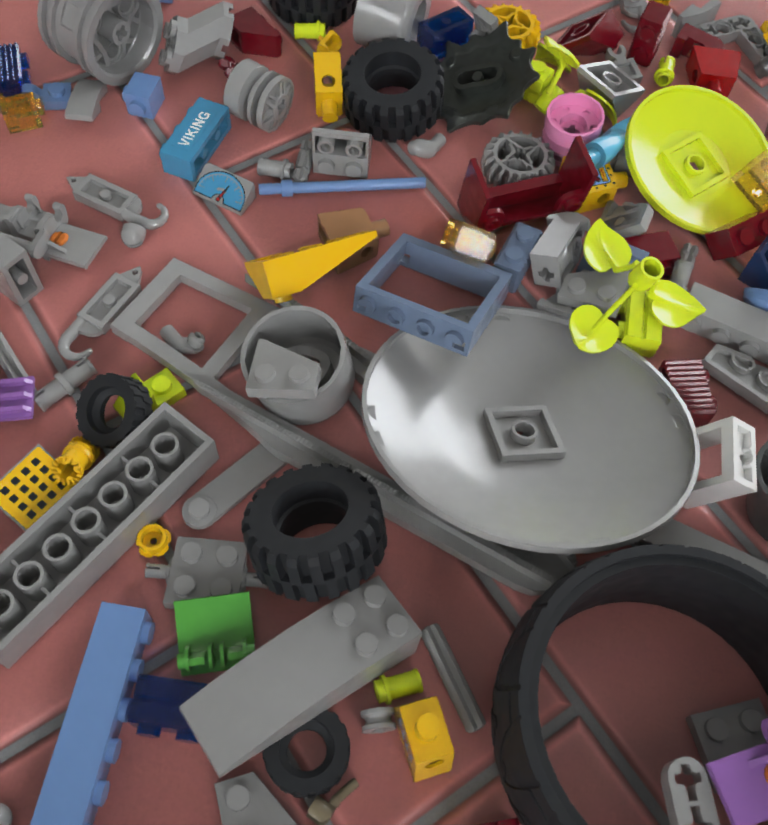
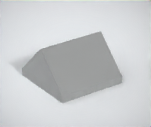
(610, 83)

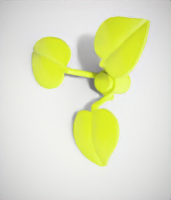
(562, 58)
(609, 250)

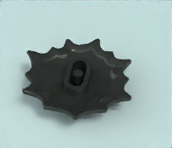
(485, 78)

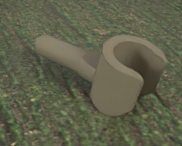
(321, 810)

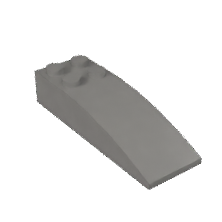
(300, 674)

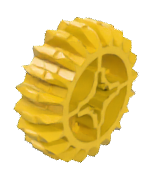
(520, 23)

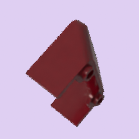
(527, 198)

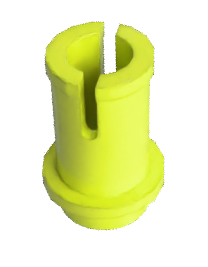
(309, 30)
(665, 73)
(397, 686)

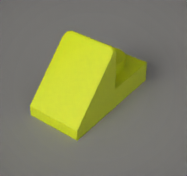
(161, 387)

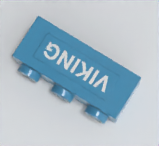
(195, 139)

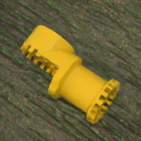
(75, 459)

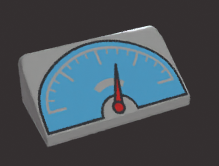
(224, 189)

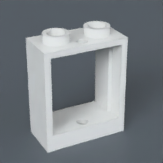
(737, 458)

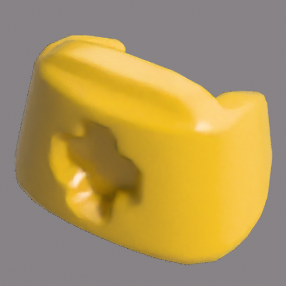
(329, 43)

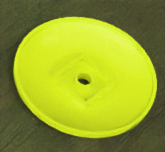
(686, 127)

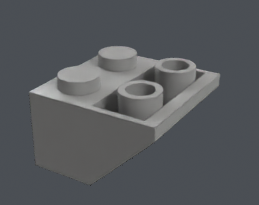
(341, 152)

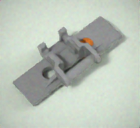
(49, 233)

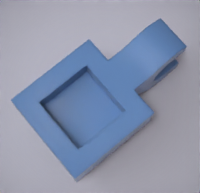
(53, 95)

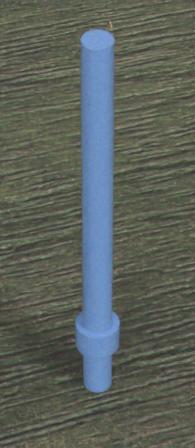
(288, 188)

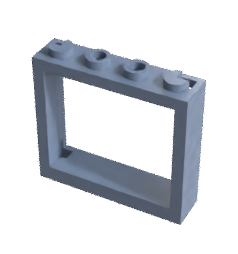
(421, 320)

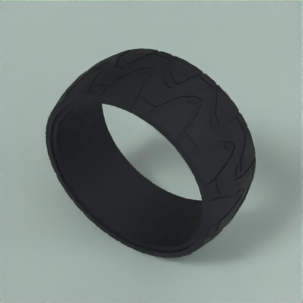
(690, 580)

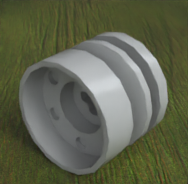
(258, 95)

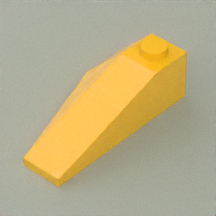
(290, 272)

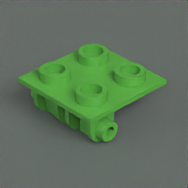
(213, 632)

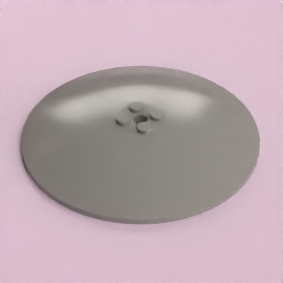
(603, 449)

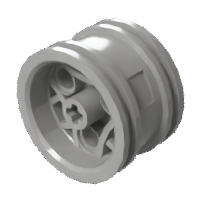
(103, 35)

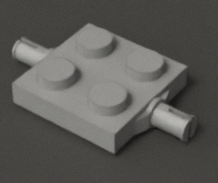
(204, 569)

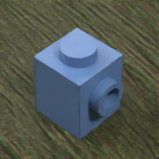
(143, 95)

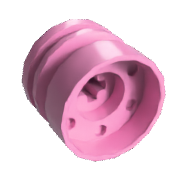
(570, 117)

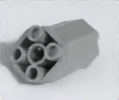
(196, 38)

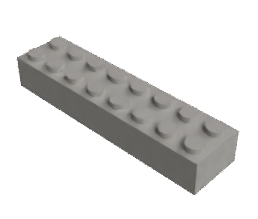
(96, 525)

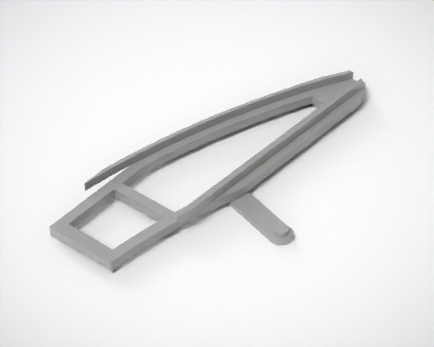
(285, 443)

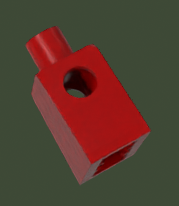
(713, 68)

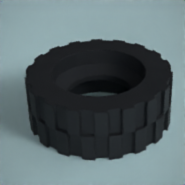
(93, 403)
(324, 777)

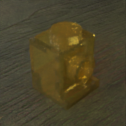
(22, 112)

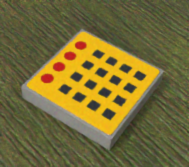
(30, 488)

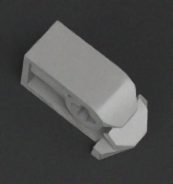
(558, 248)

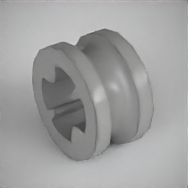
(378, 720)

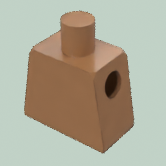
(347, 222)

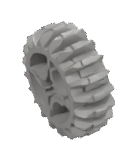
(519, 157)

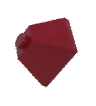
(593, 35)

